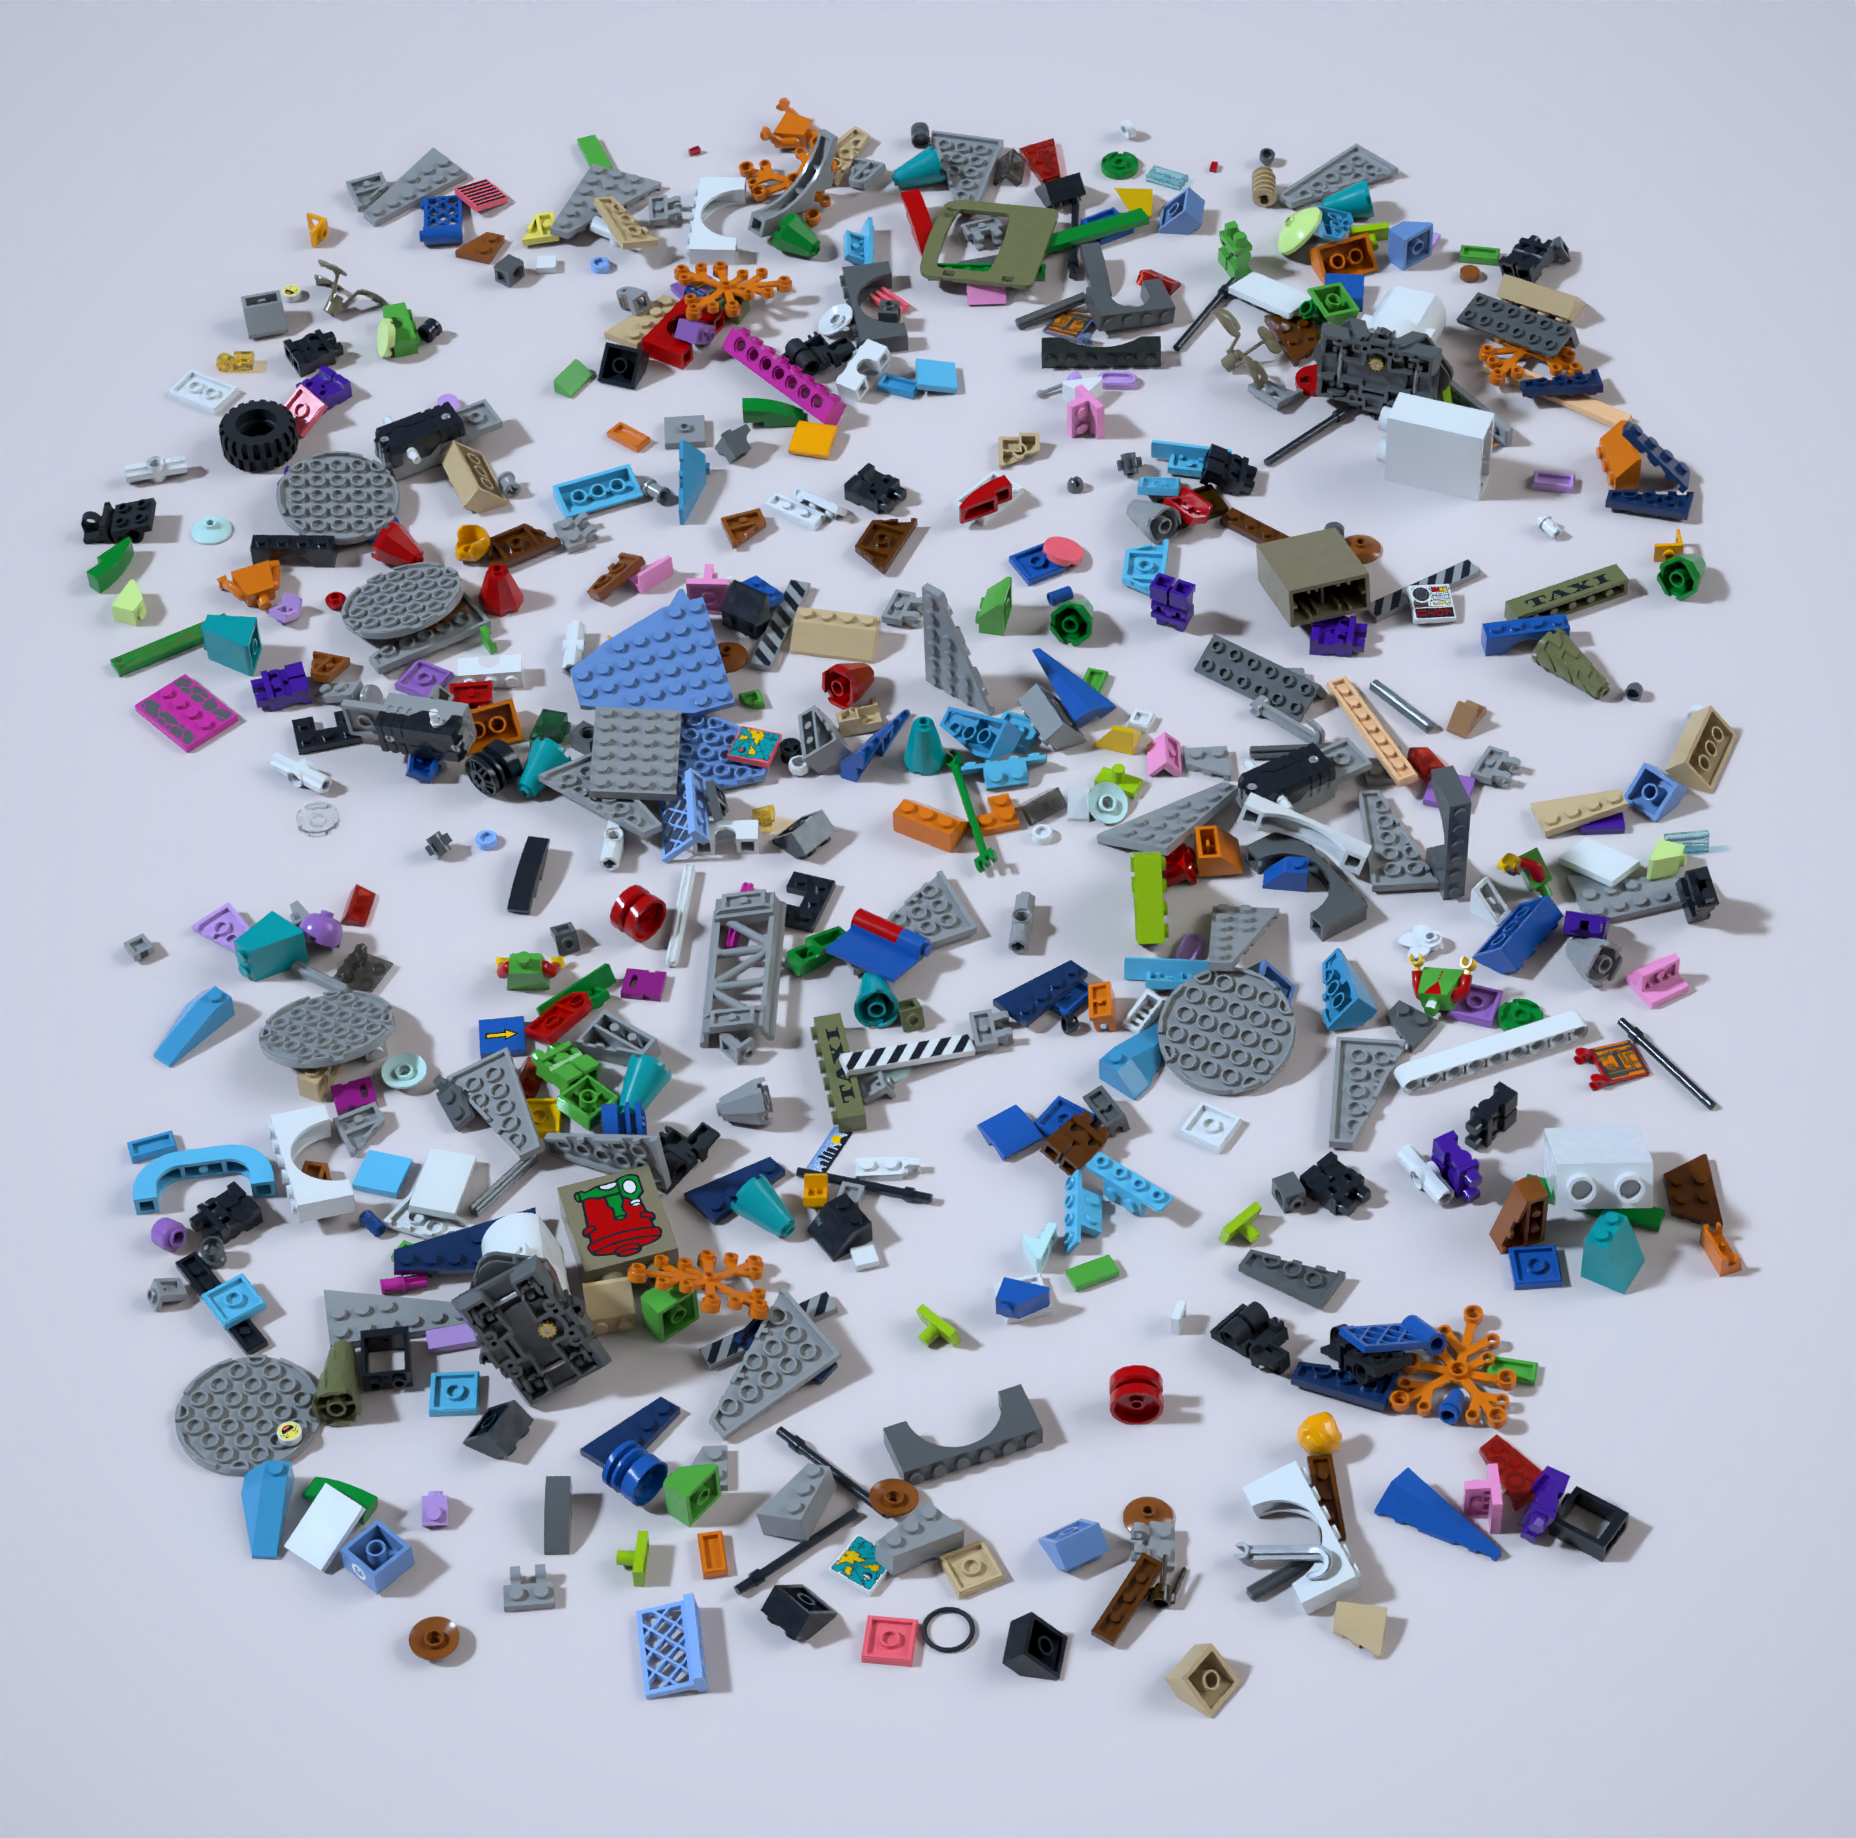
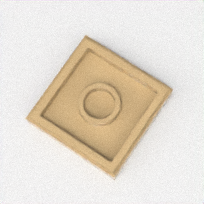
(971, 1569)

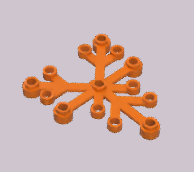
(766, 174)
(726, 288)
(1498, 375)
(708, 1280)
(1505, 1378)

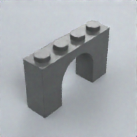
(1109, 315)

